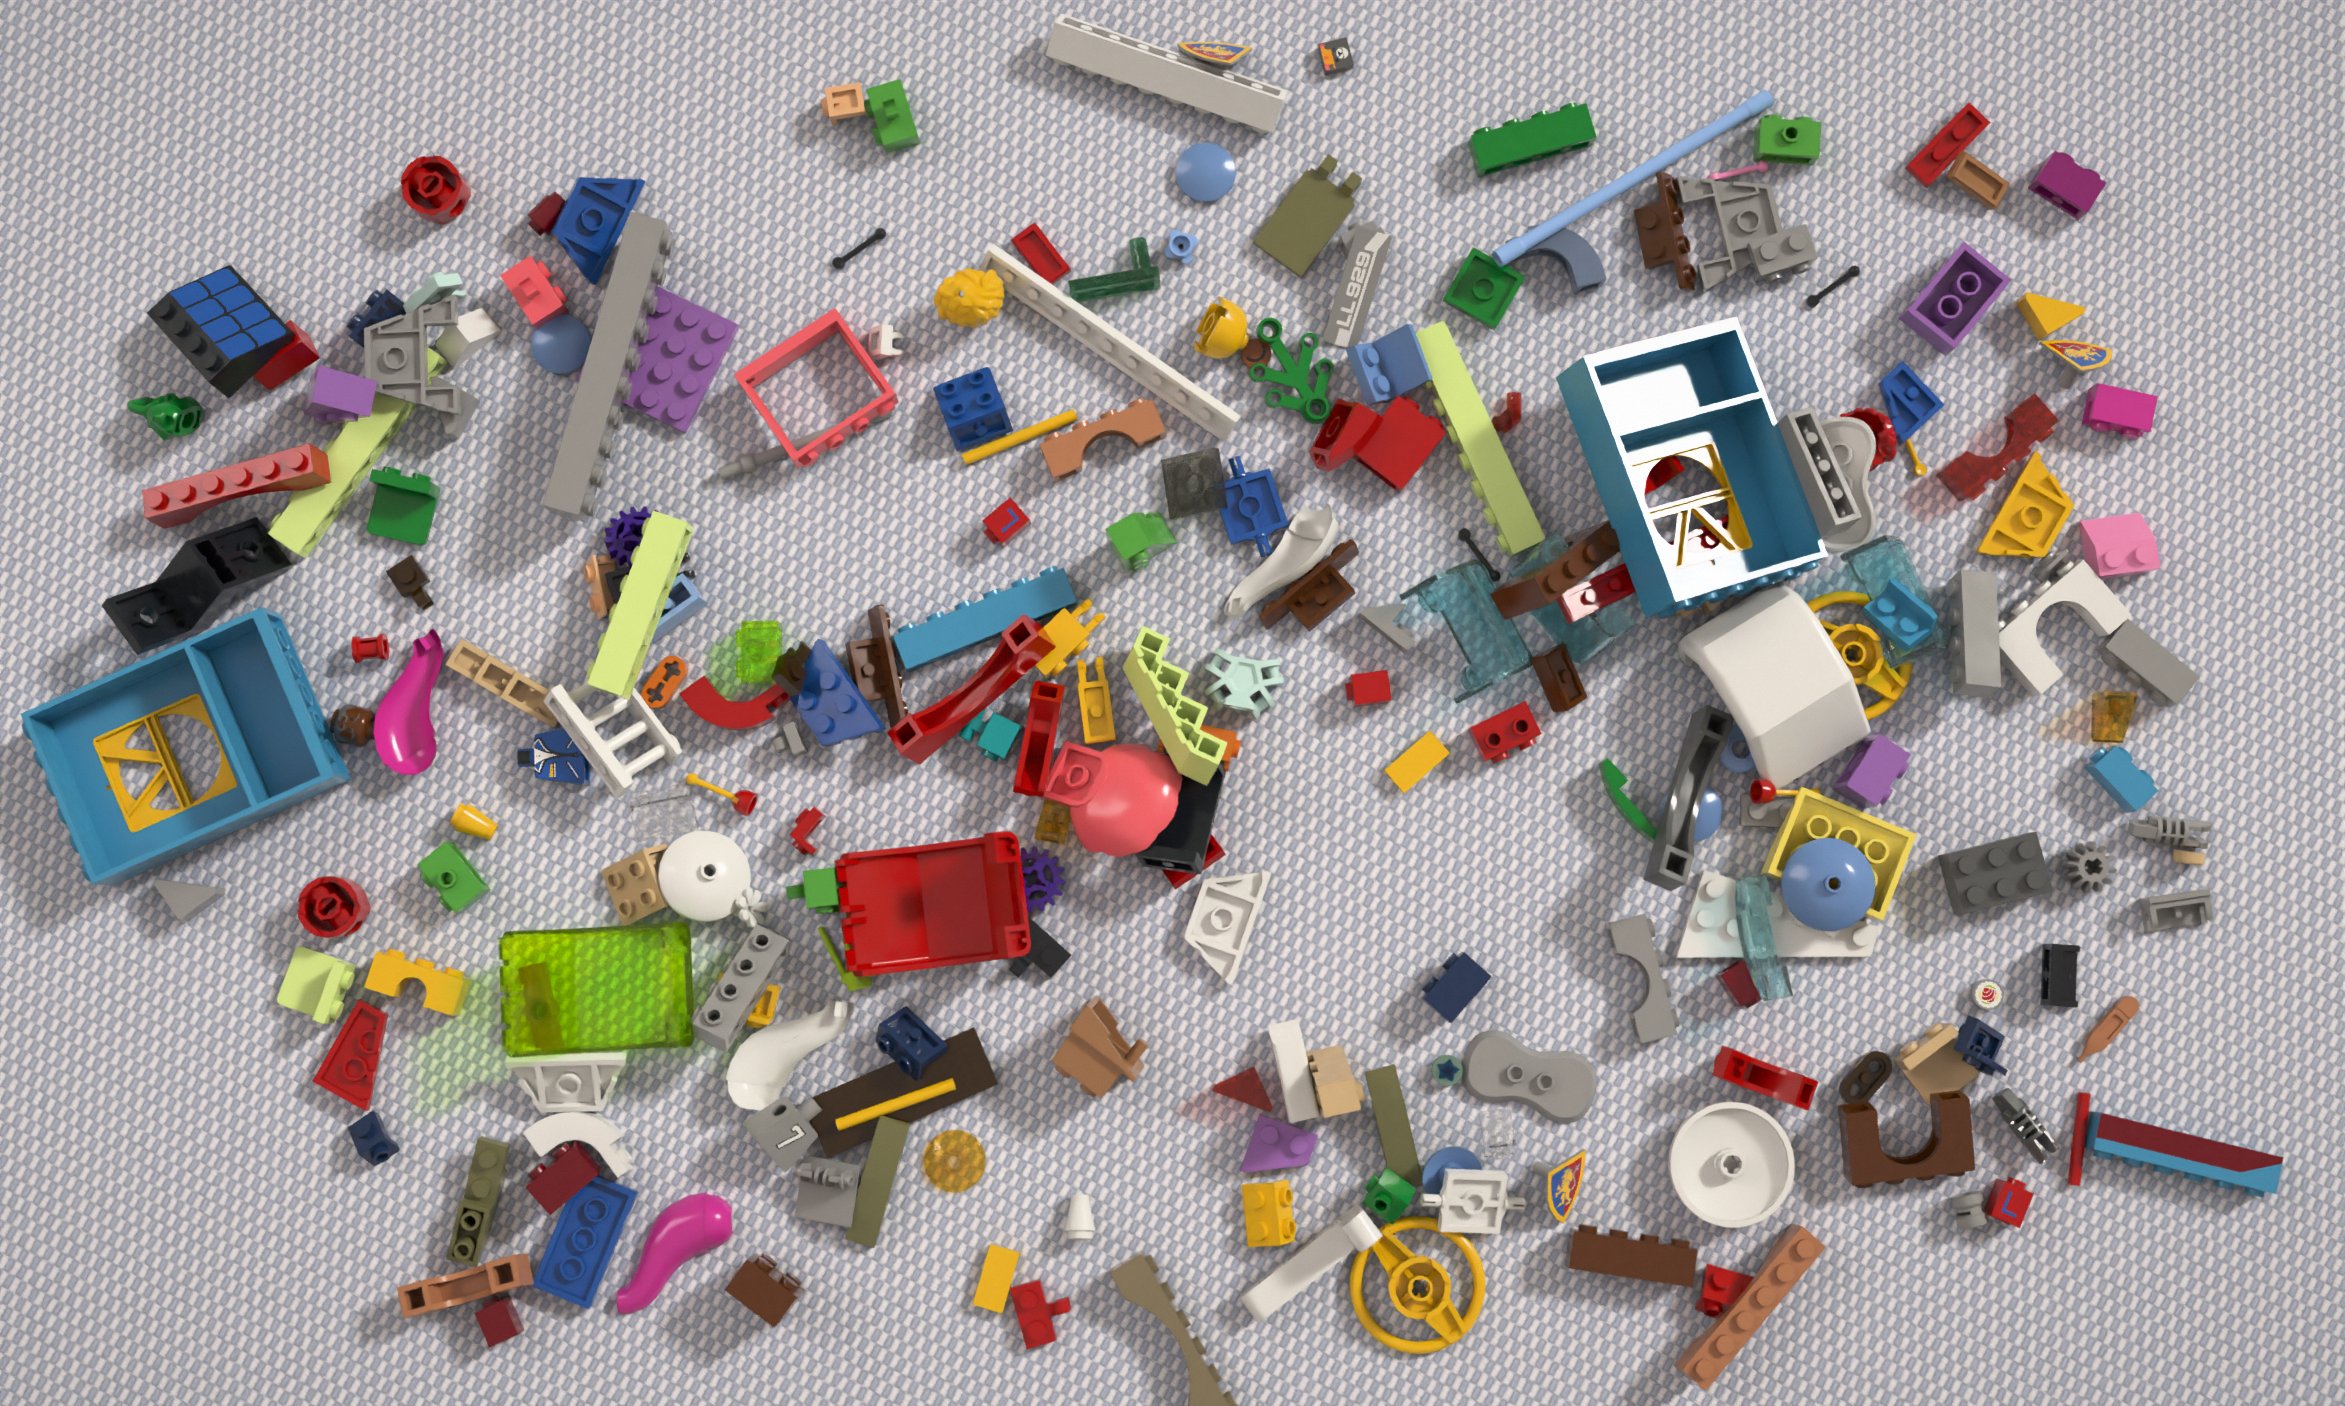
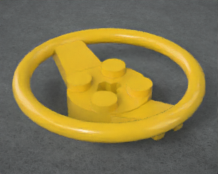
(1870, 667)
(1405, 1268)

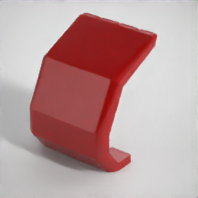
(933, 905)

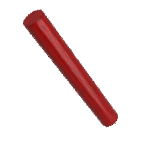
(2079, 1138)

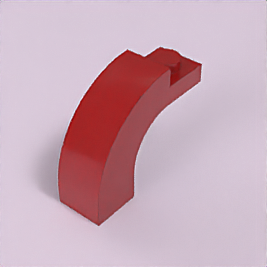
(713, 707)
(1764, 1078)

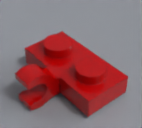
(1035, 1312)

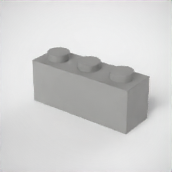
(2147, 664)

